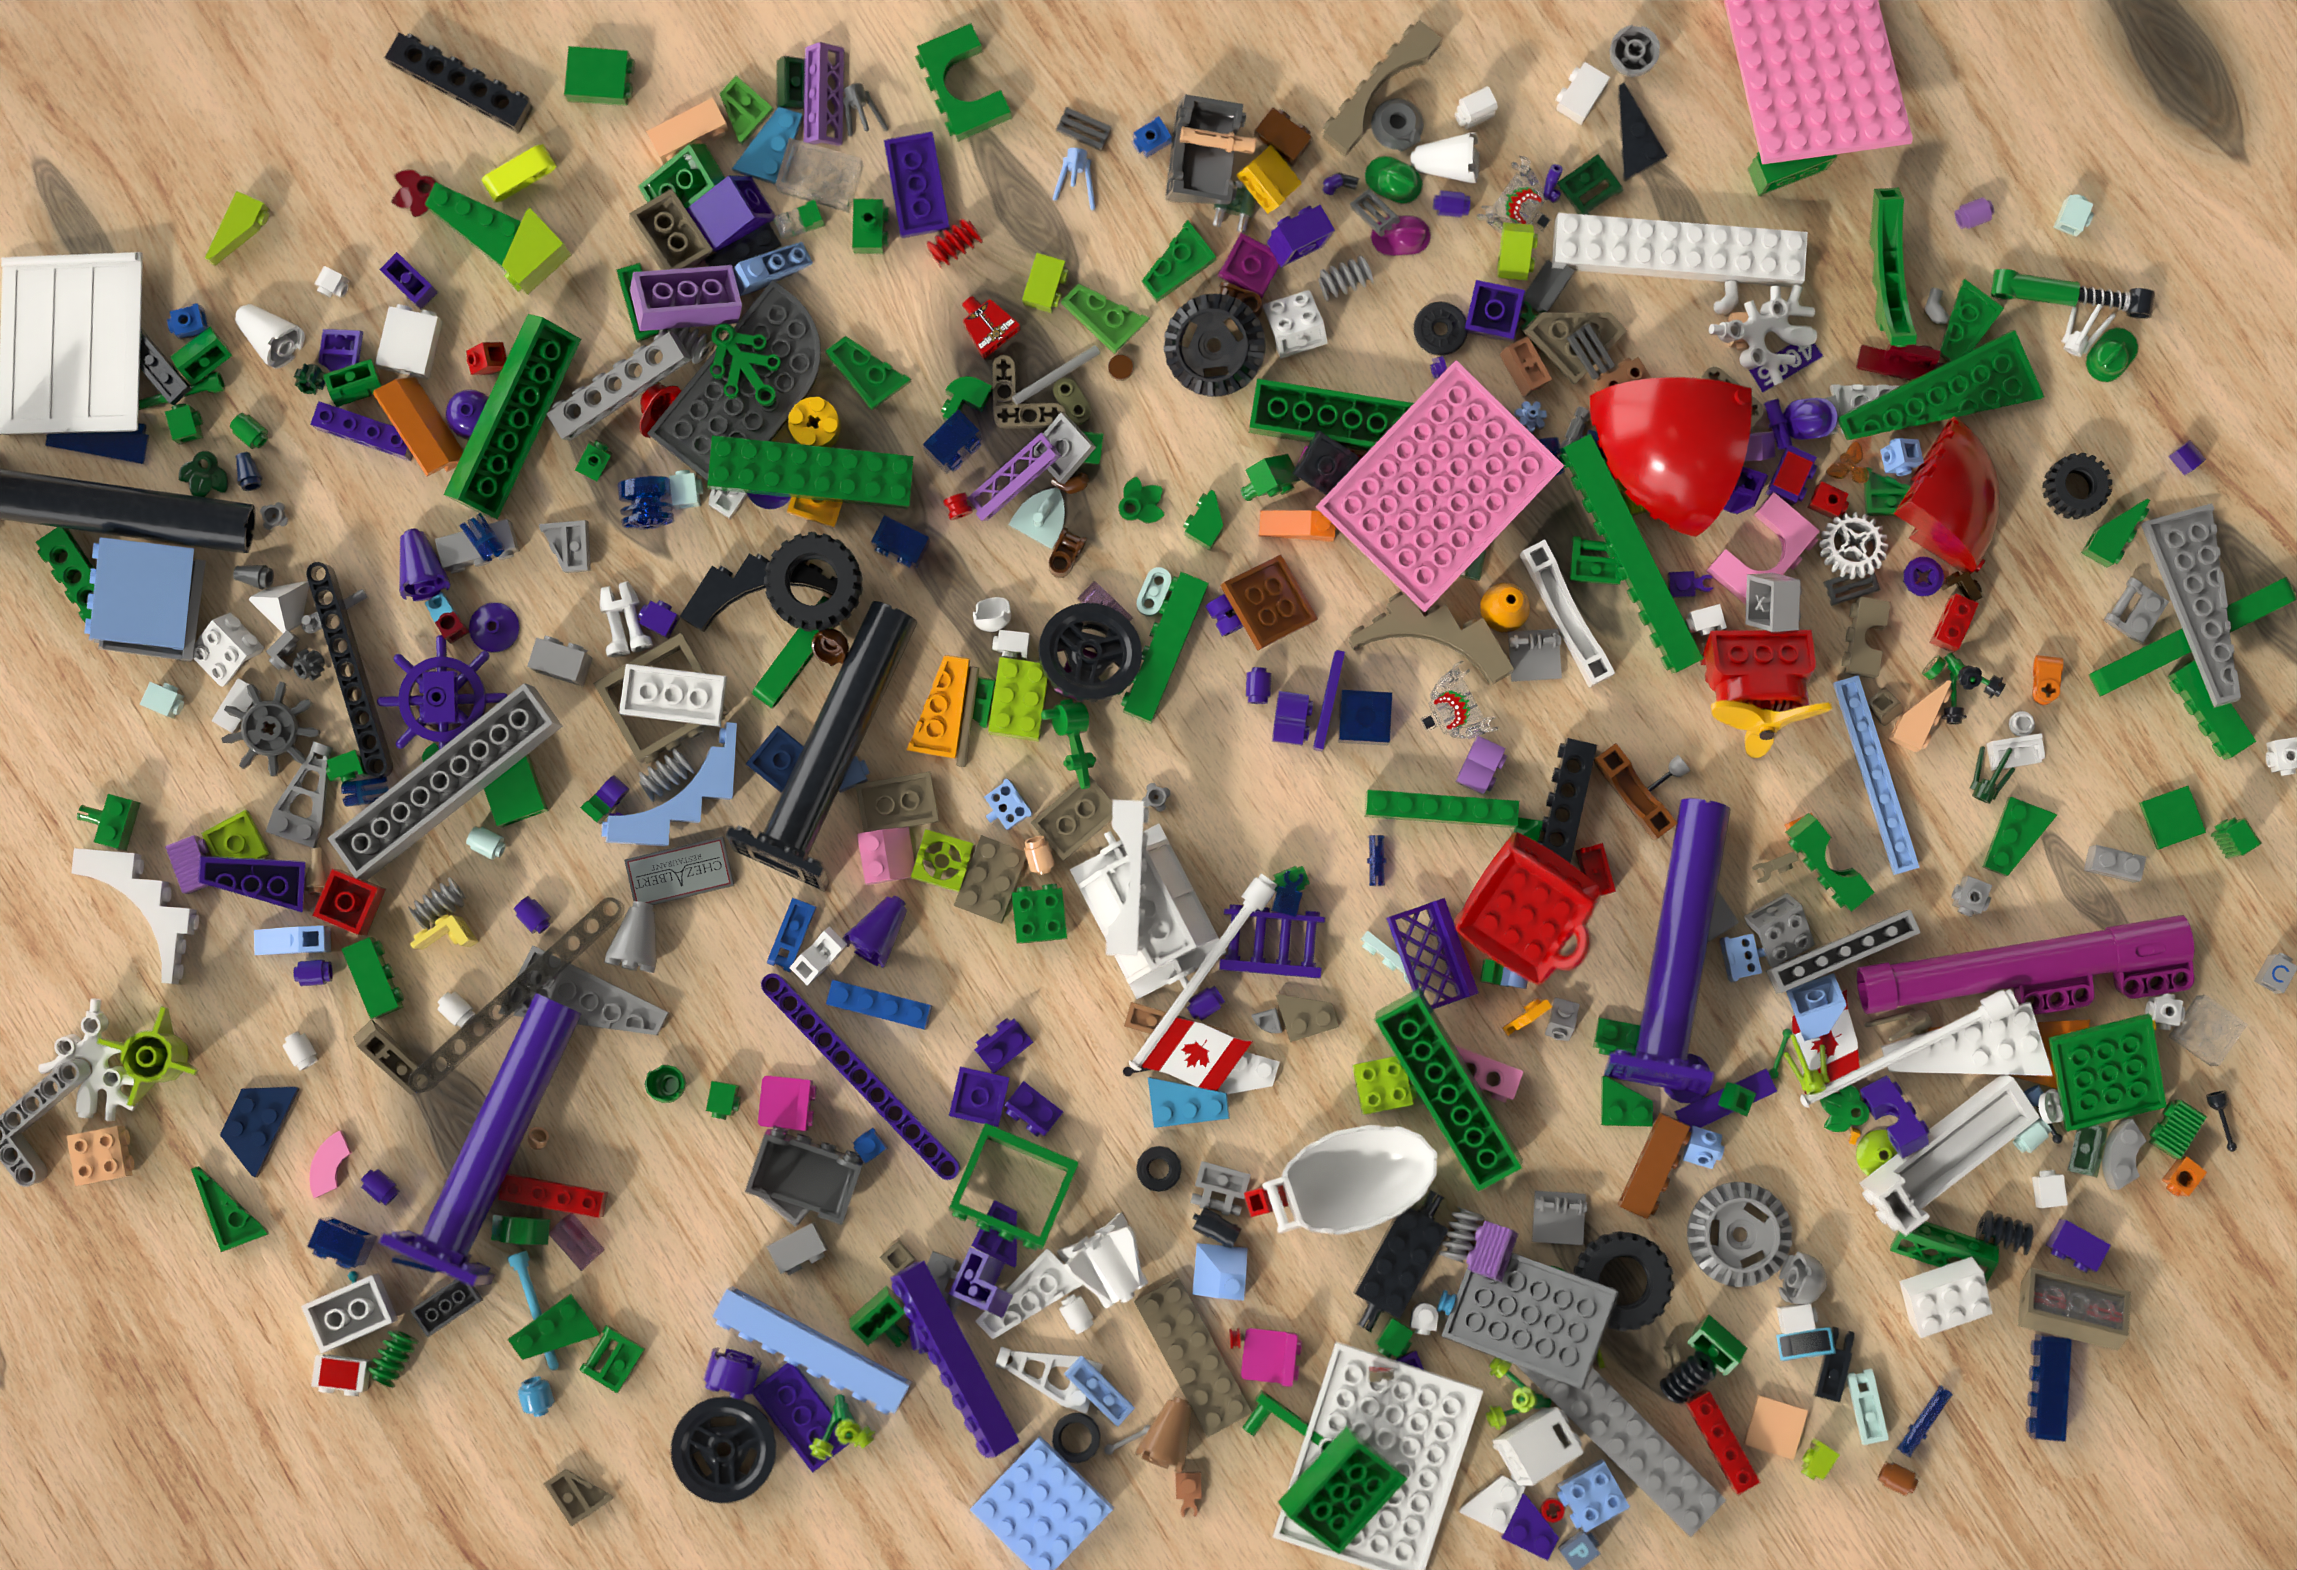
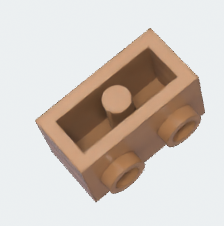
(1628, 371)

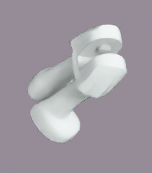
(628, 604)

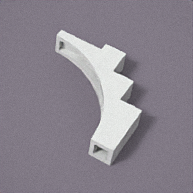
(150, 896)

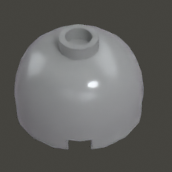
(1634, 51)
(1803, 1279)

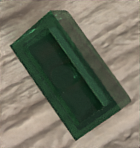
(2088, 1150)

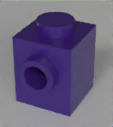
(659, 618)

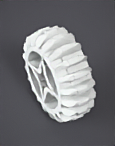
(1844, 528)

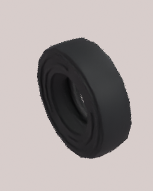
(1143, 1168)

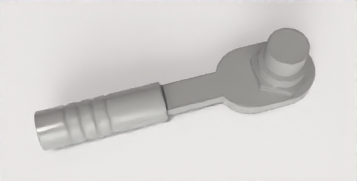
(312, 623)

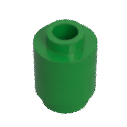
(249, 431)
(1293, 876)

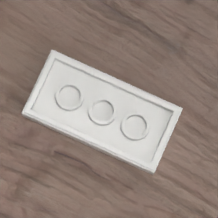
(673, 695)

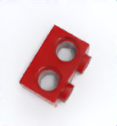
(1954, 623)

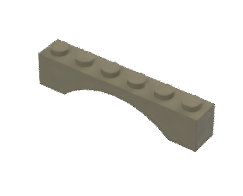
(1412, 51)

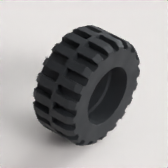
(792, 555)
(1653, 1262)

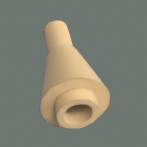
(316, 875)

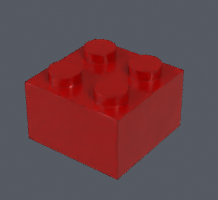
(349, 902)

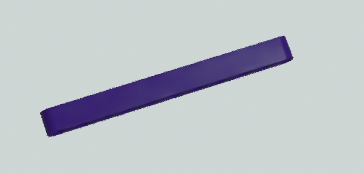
(849, 1070)

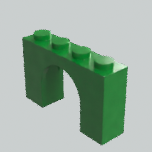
(963, 117)

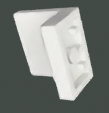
(1295, 323)

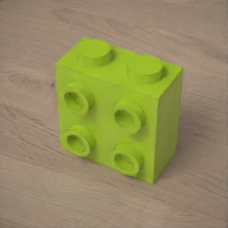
(1382, 1085)

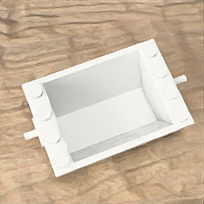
(1175, 924)

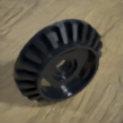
(1241, 357)
(1119, 647)
(695, 1434)

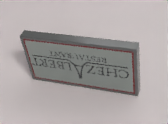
(680, 872)

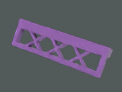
(819, 92)
(1016, 484)

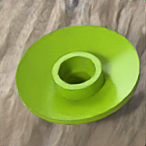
(1870, 1148)

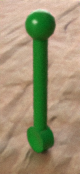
(1773, 1072)

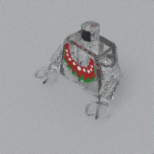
(1519, 201)
(1455, 708)

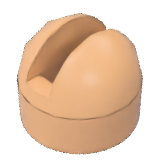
(537, 1138)

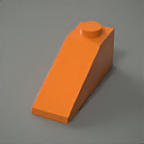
(1296, 525)

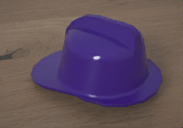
(1810, 418)

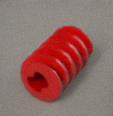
(953, 242)

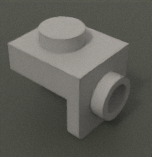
(1562, 1019)

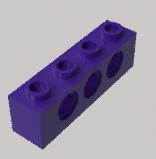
(359, 430)

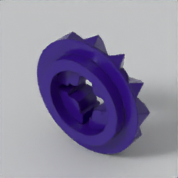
(1935, 576)

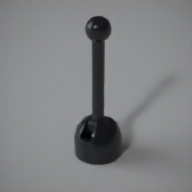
(2219, 1101)

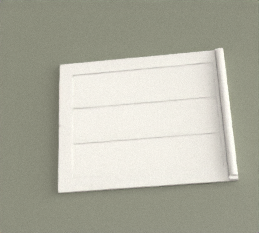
(70, 343)

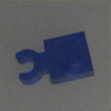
(1287, 898)

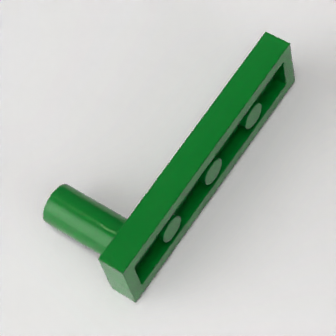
(1269, 1405)

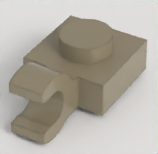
(1781, 863)

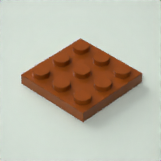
(1269, 602)

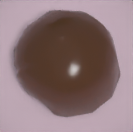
(830, 646)

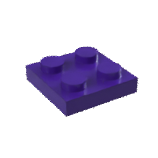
(979, 1096)

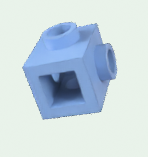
(1901, 456)
(1703, 1147)

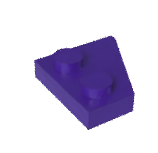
(992, 1243)
(1530, 1530)

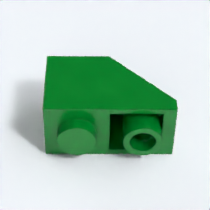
(1206, 523)

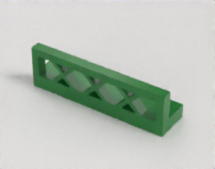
(1949, 1245)

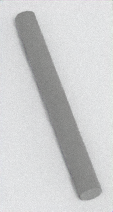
(1056, 375)

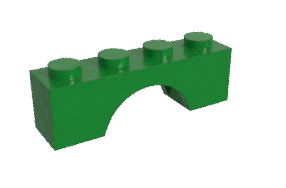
(1812, 840)

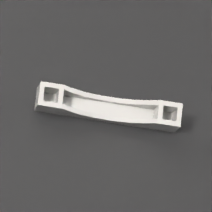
(1556, 596)
(1128, 824)

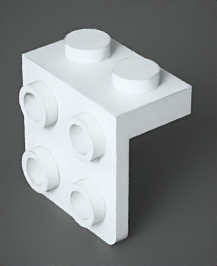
(225, 648)

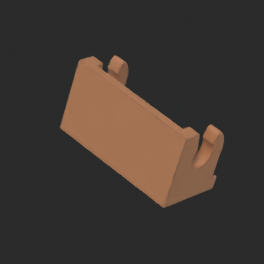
(1525, 366)

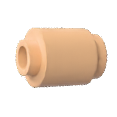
(1039, 855)

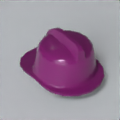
(1406, 238)

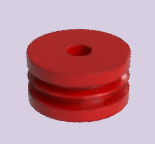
(1234, 1338)

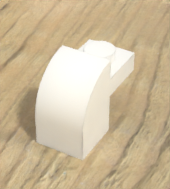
(818, 956)

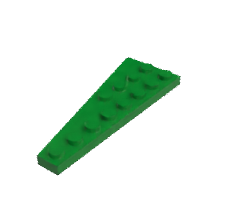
(1972, 383)

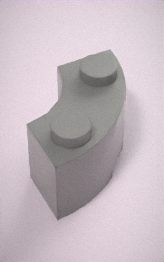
(2121, 1153)

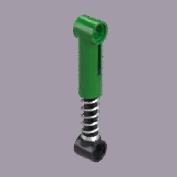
(2010, 284)

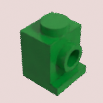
(346, 767)

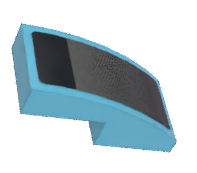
(1806, 1344)

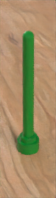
(213, 382)

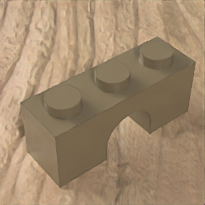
(1861, 658)

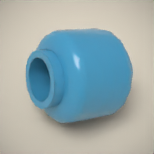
(535, 1396)

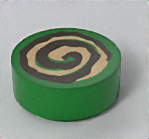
(1934, 667)

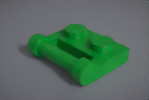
(1591, 568)
(619, 1363)

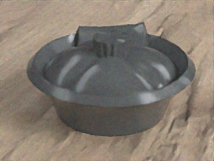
(1397, 124)

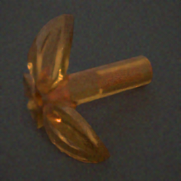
(1848, 464)

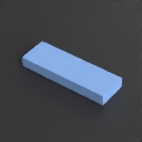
(1099, 1391)

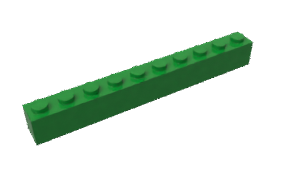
(1631, 554)

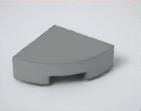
(1268, 1021)

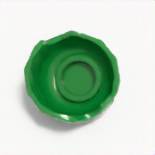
(665, 1084)

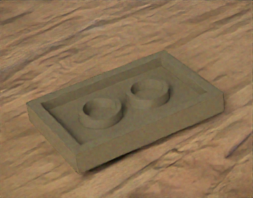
(897, 802)
(1074, 818)
(990, 879)

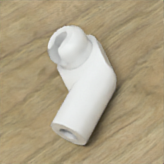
(1730, 301)

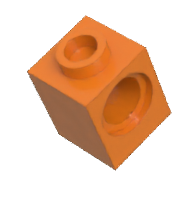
(2194, 1177)

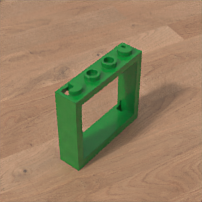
(1032, 1150)

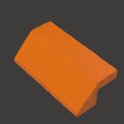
(419, 425)

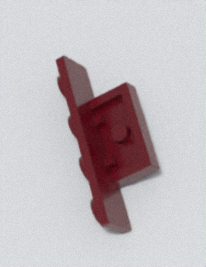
(1899, 362)

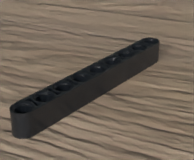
(340, 662)

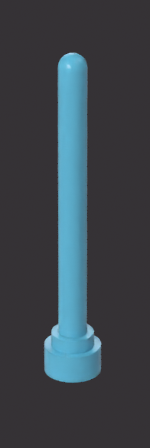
(520, 1262)

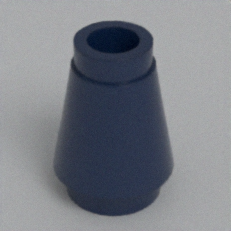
(247, 472)

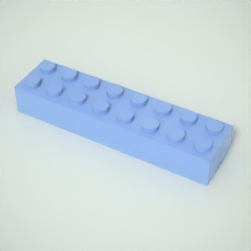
(812, 1349)

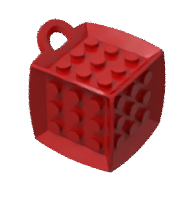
(1529, 910)

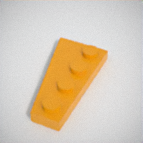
(942, 714)

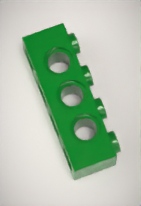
(51, 547)

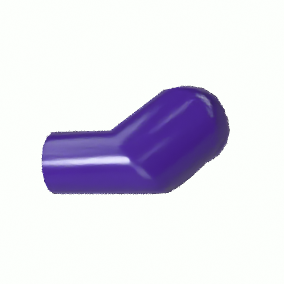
(1551, 181)

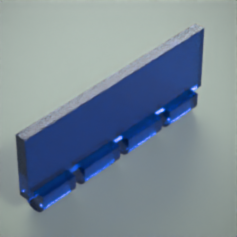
(119, 445)

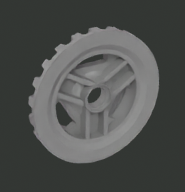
(1723, 1260)

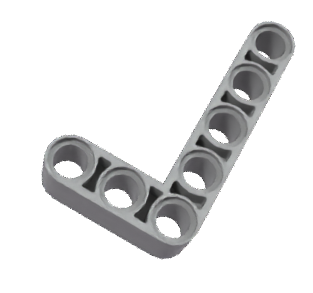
(29, 1114)

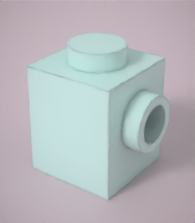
(2074, 215)
(685, 489)
(163, 699)

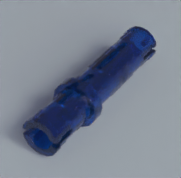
(1924, 1421)

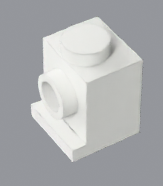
(1706, 620)
(1012, 644)

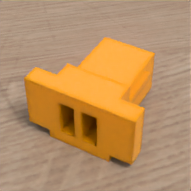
(1855, 1133)

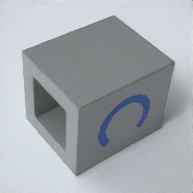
(2276, 973)

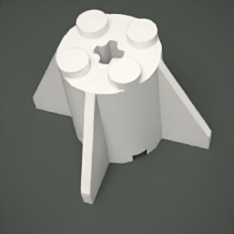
(1107, 1262)

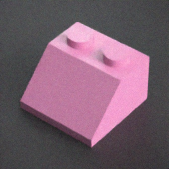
(886, 855)

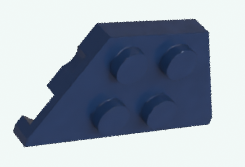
(256, 1123)

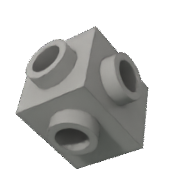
(1978, 890)

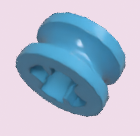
(1446, 1302)

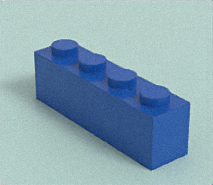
(879, 1004)

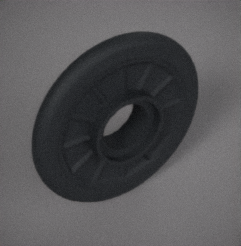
(1435, 343)

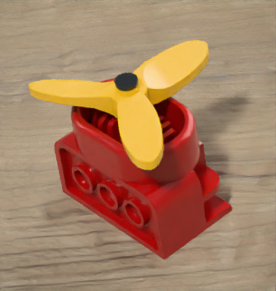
(1761, 682)

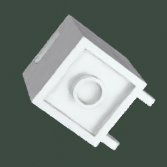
(1538, 1446)

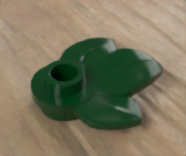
(203, 479)

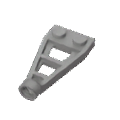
(293, 827)

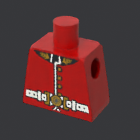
(988, 325)

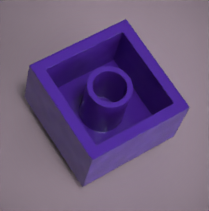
(1300, 235)
(1495, 311)

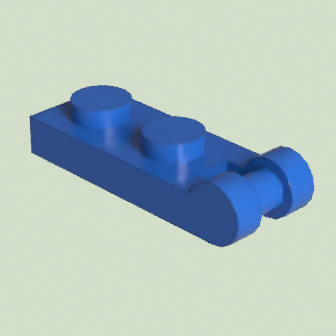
(791, 933)

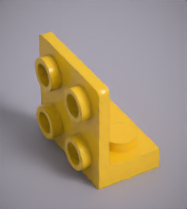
(1269, 179)

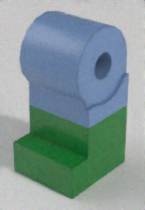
(1497, 974)

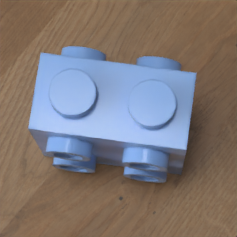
(1592, 1496)

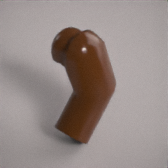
(1073, 484)

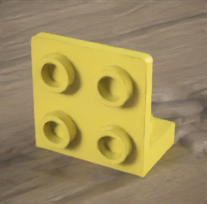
(453, 926)

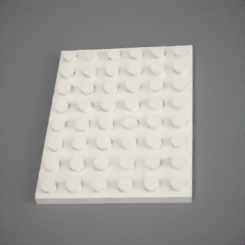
(1415, 1424)

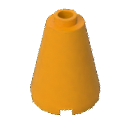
(1499, 613)

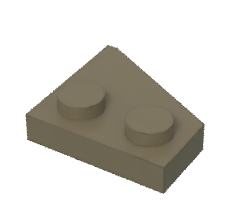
(1305, 1016)
(575, 1496)

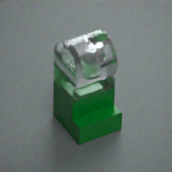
(799, 220)

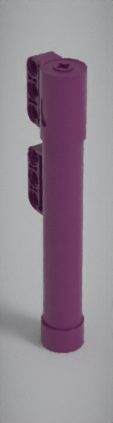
(2042, 968)

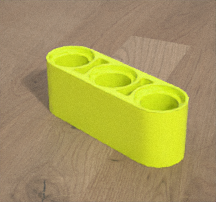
(518, 173)

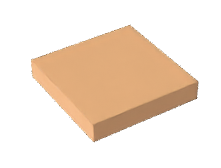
(1775, 1427)

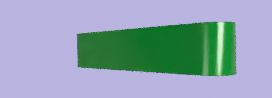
(786, 666)

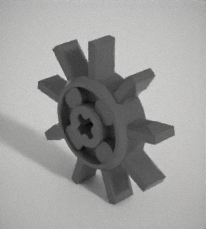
(255, 723)

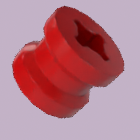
(957, 506)

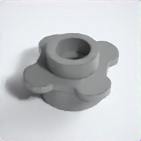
(268, 511)
(1153, 790)

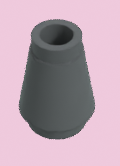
(254, 575)

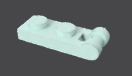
(1391, 958)
(1867, 1407)

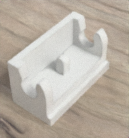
(2025, 751)

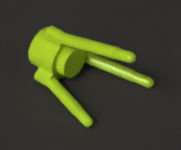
(1812, 1081)

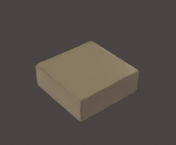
(897, 1257)

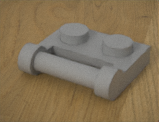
(2142, 616)

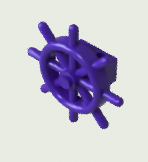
(440, 695)

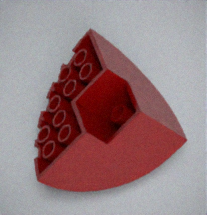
(1675, 444)
(1954, 499)

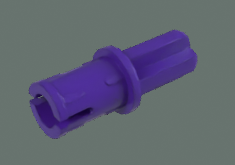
(1778, 423)

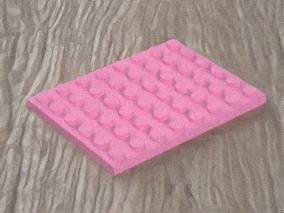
(1818, 77)
(1439, 486)

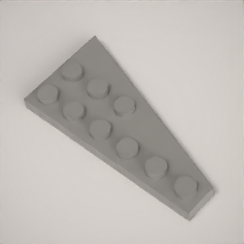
(597, 1000)

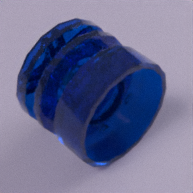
(646, 505)

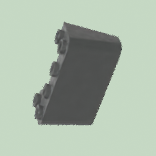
(805, 1173)

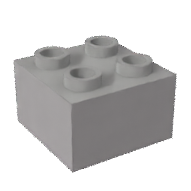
(1773, 602)
(560, 662)

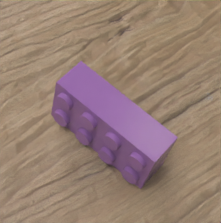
(685, 297)

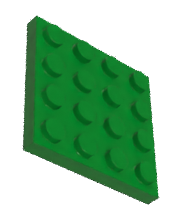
(2107, 1072)

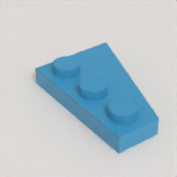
(766, 151)
(1185, 1104)

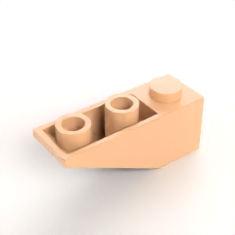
(1914, 725)

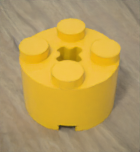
(822, 412)

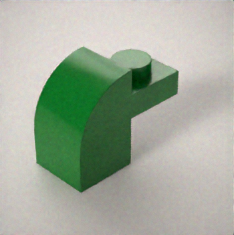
(966, 391)
(520, 1230)

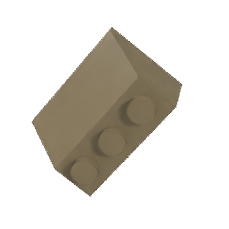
(669, 233)

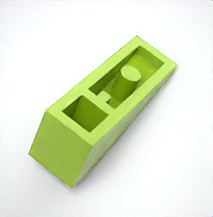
(239, 224)

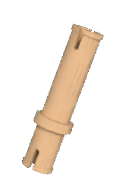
(1213, 139)

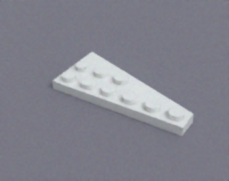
(1985, 1047)

